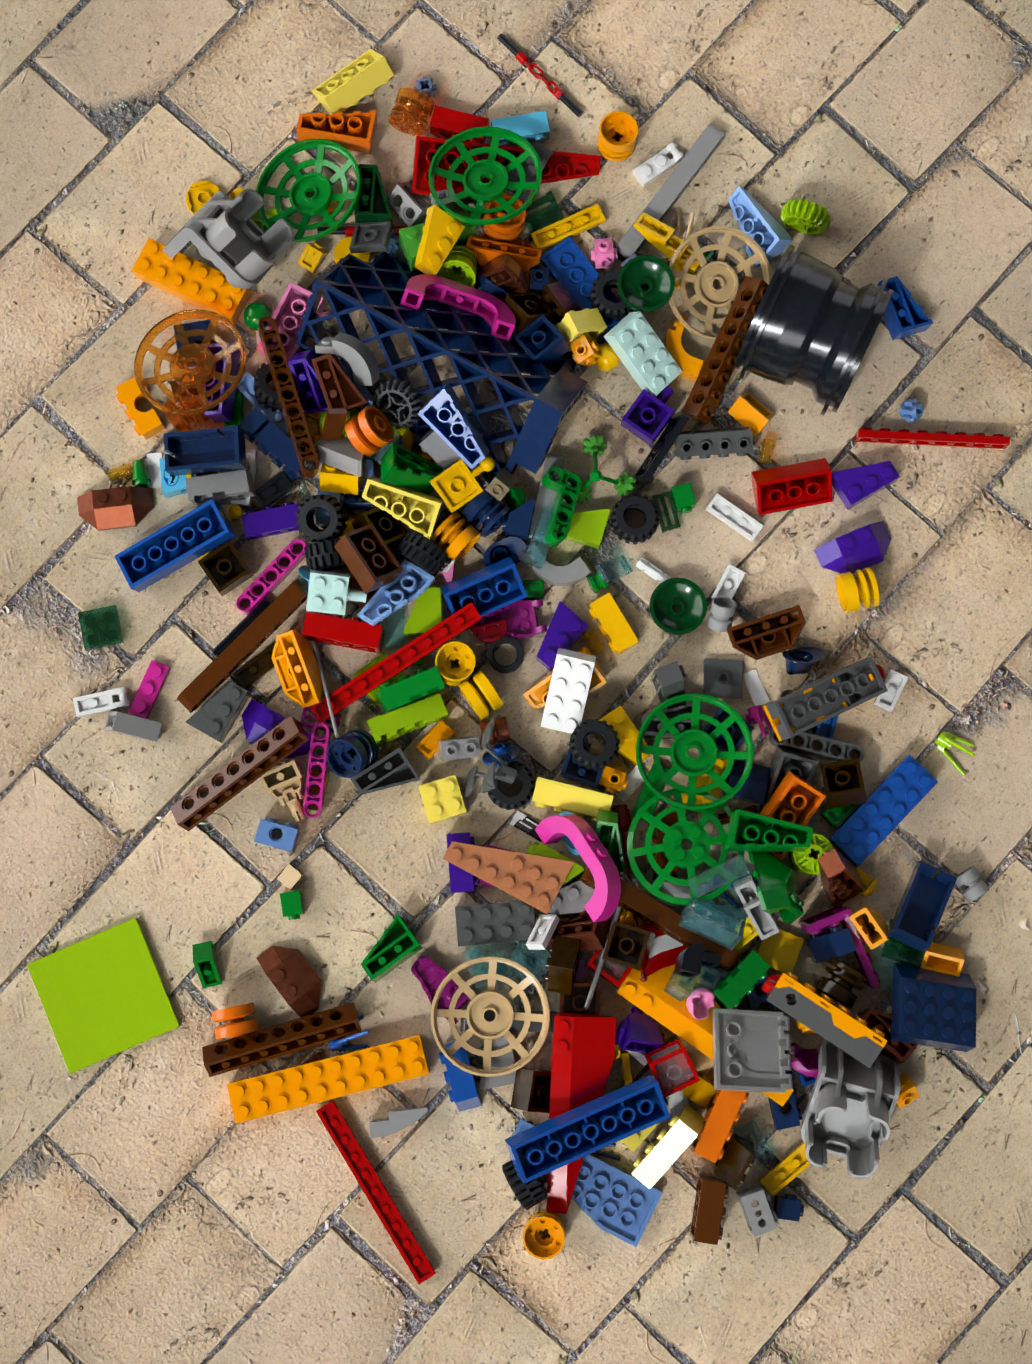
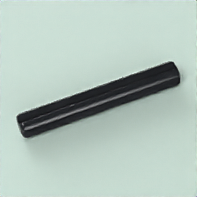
(240, 628)

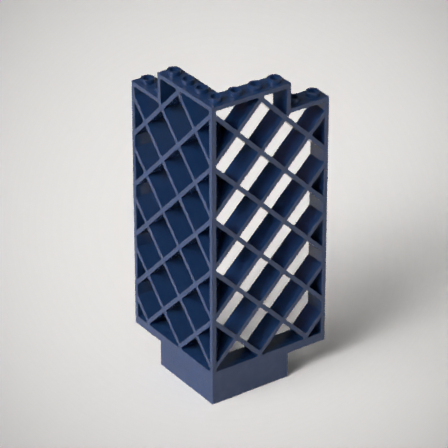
(382, 287)

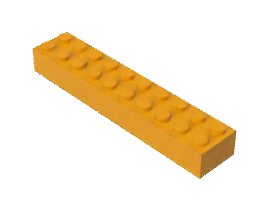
(328, 1078)

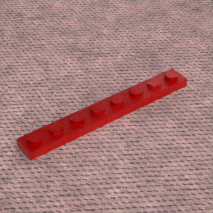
(939, 438)

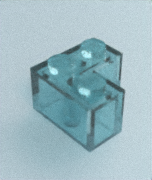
(482, 968)
(681, 987)

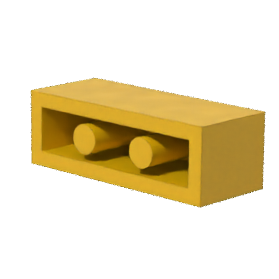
(612, 624)

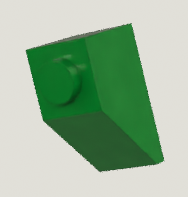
(206, 964)

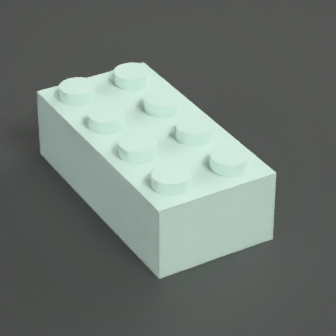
(643, 353)

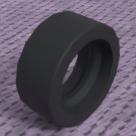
(510, 668)

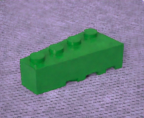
(762, 833)

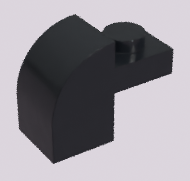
(692, 958)

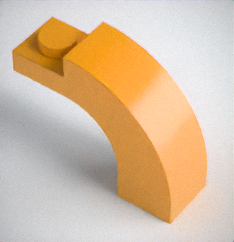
(688, 364)

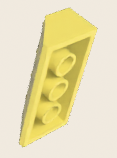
(353, 82)
(570, 798)

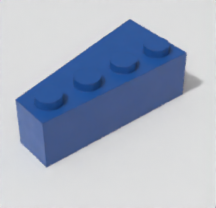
(452, 423)

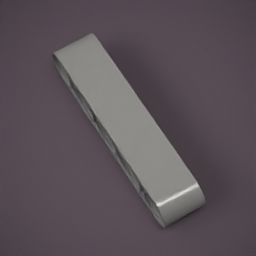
(545, 496)

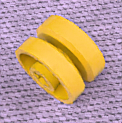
(482, 694)

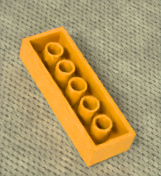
(190, 281)

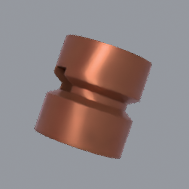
(500, 730)

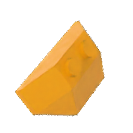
(297, 668)

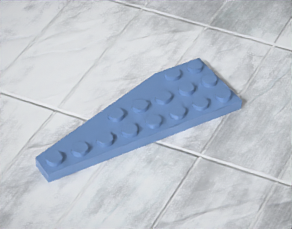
(611, 1197)

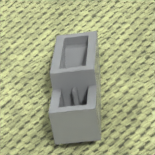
(762, 921)
(397, 1121)

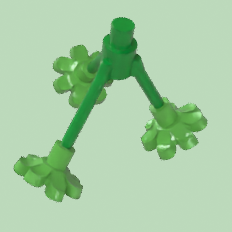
(622, 484)

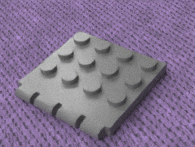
(751, 1051)

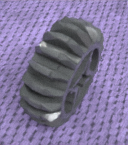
(399, 398)

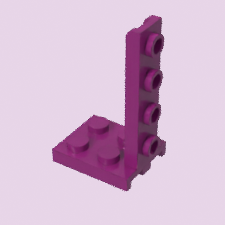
(833, 918)

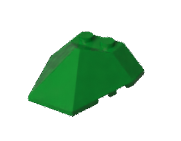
(776, 887)

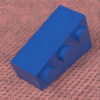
(902, 313)
(462, 1083)

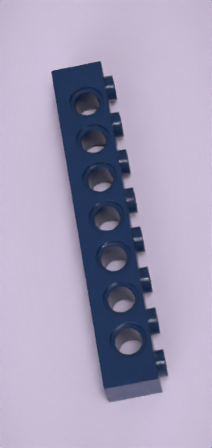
(780, 1119)

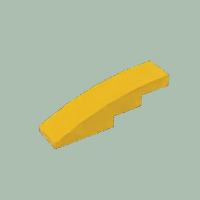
(663, 239)

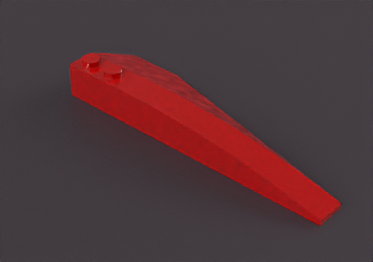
(558, 168)
(579, 1074)

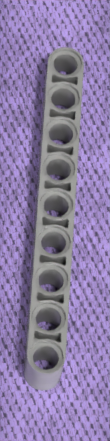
(674, 186)

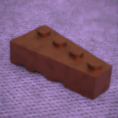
(839, 878)

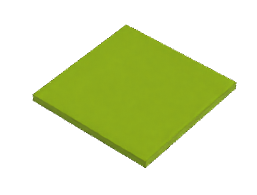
(103, 995)

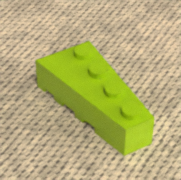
(408, 718)

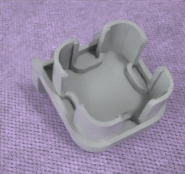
(232, 239)
(850, 1110)

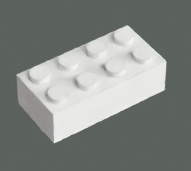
(568, 690)

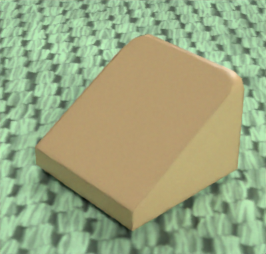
(290, 877)

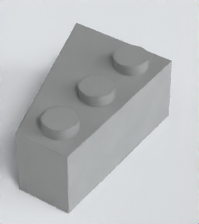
(220, 487)

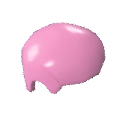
(700, 1002)

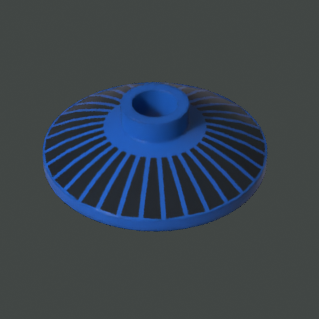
(505, 751)

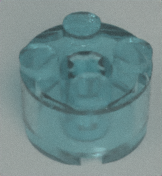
(519, 955)

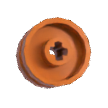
(505, 231)
(369, 431)
(235, 1021)

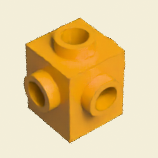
(585, 350)
(605, 780)
(907, 1092)

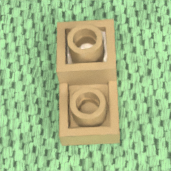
(700, 1061)

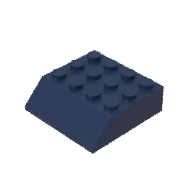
(933, 1008)

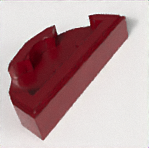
(491, 632)

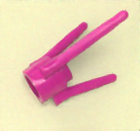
(757, 715)

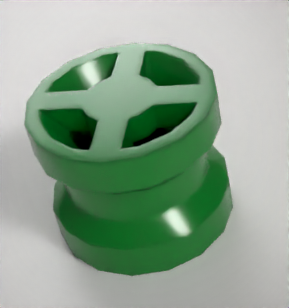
(596, 583)

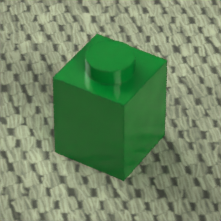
(683, 498)
(292, 904)

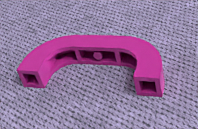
(462, 297)
(596, 857)

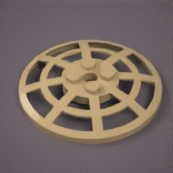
(714, 270)
(499, 1025)

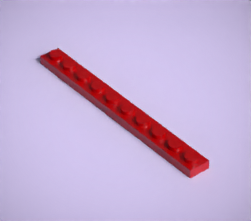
(397, 662)
(376, 1192)

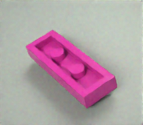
(149, 689)

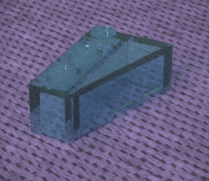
(715, 922)

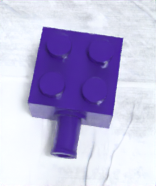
(649, 415)

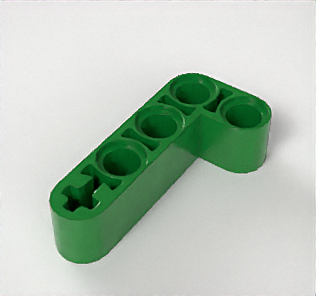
(560, 508)

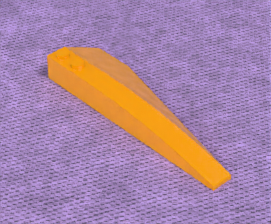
(674, 1015)

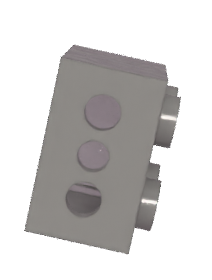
(756, 1210)

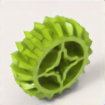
(805, 217)

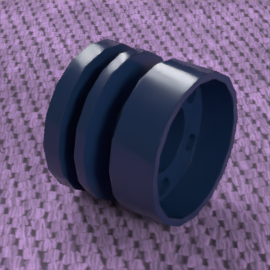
(488, 514)
(352, 753)

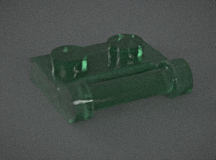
(544, 216)

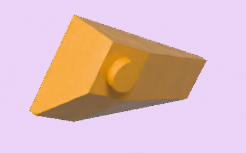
(538, 692)

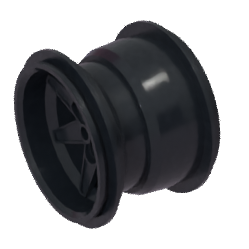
(812, 328)

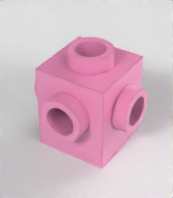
(603, 253)

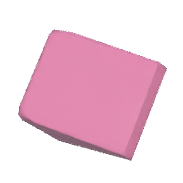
(448, 576)

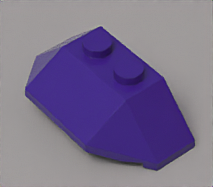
(855, 549)
(260, 720)

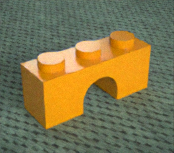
(147, 422)

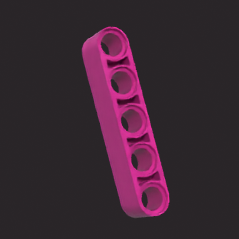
(274, 567)
(313, 762)

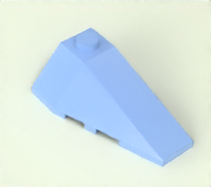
(758, 224)
(395, 595)

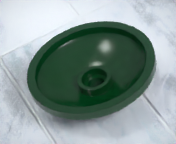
(650, 272)
(686, 596)

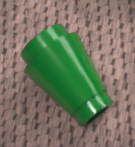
(140, 474)

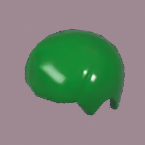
(254, 313)

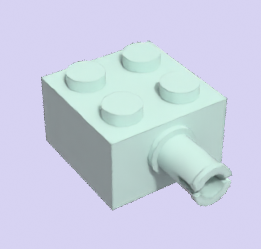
(330, 592)

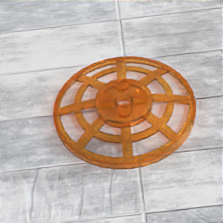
(185, 356)

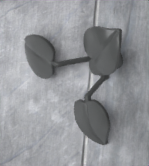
(499, 772)

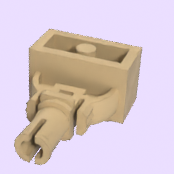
(285, 782)

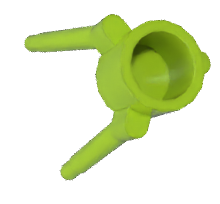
(946, 740)

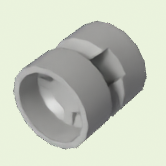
(721, 614)
(971, 884)

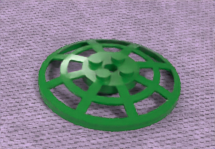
(483, 169)
(308, 183)
(703, 743)
(672, 846)

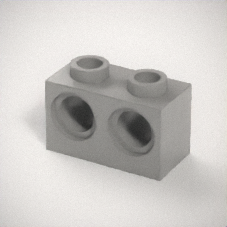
(410, 204)
(459, 748)

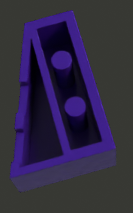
(562, 633)

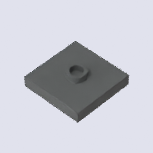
(371, 237)
(723, 678)

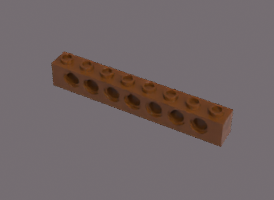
(724, 351)
(239, 773)
(281, 1039)

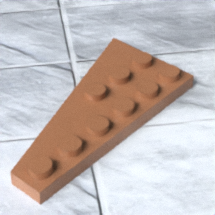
(524, 876)

